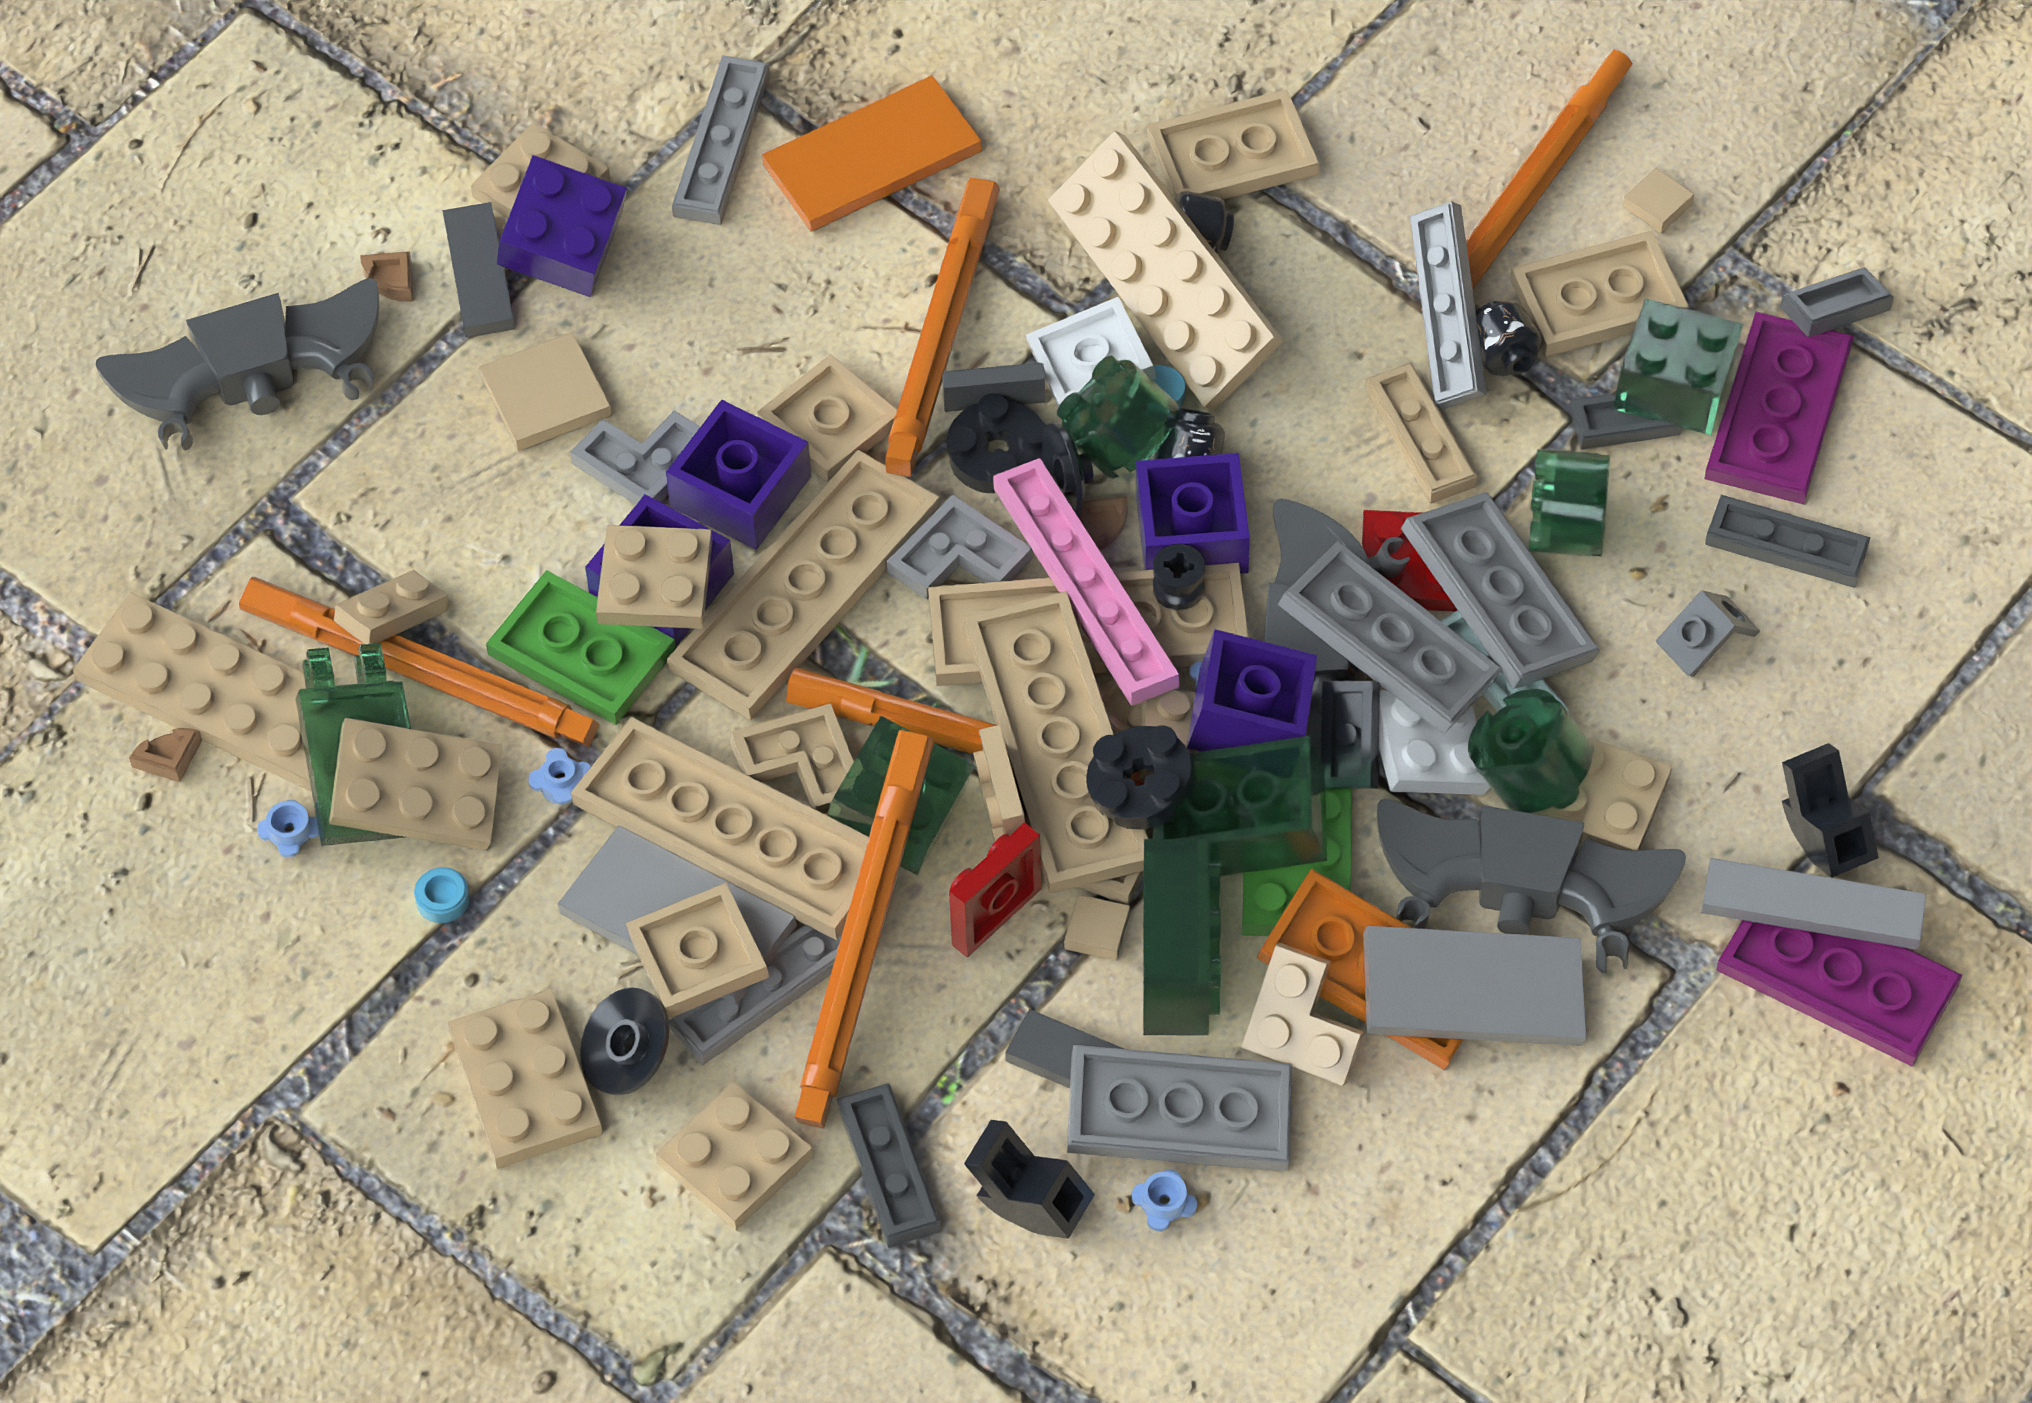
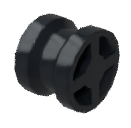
(1187, 586)

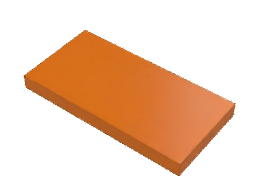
(871, 153)
(1331, 925)

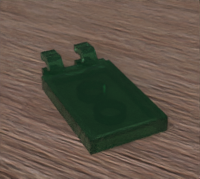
(321, 716)

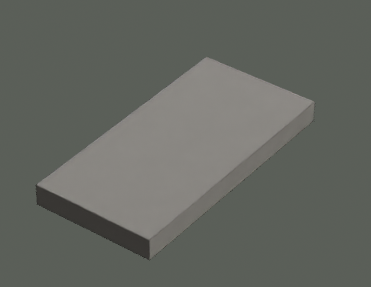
(1500, 590)
(1390, 637)
(639, 877)
(1474, 985)
(1179, 1108)

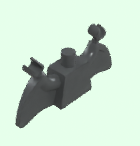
(247, 356)
(1303, 540)
(1525, 871)

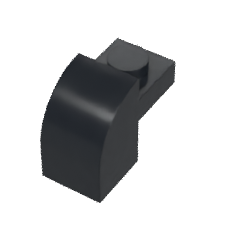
(1821, 814)
(1026, 1188)

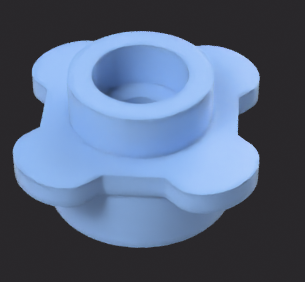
(558, 789)
(285, 815)
(1169, 1185)

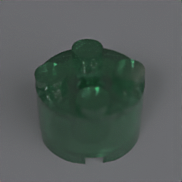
(1117, 416)
(1569, 503)
(1531, 752)

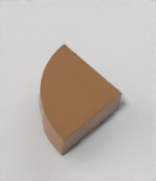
(392, 274)
(1104, 519)
(167, 754)

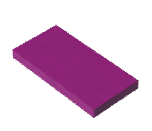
(1778, 409)
(1853, 985)

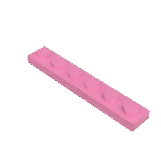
(1091, 585)

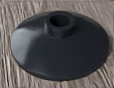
(1066, 465)
(624, 1041)

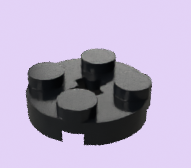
(989, 421)
(1132, 750)

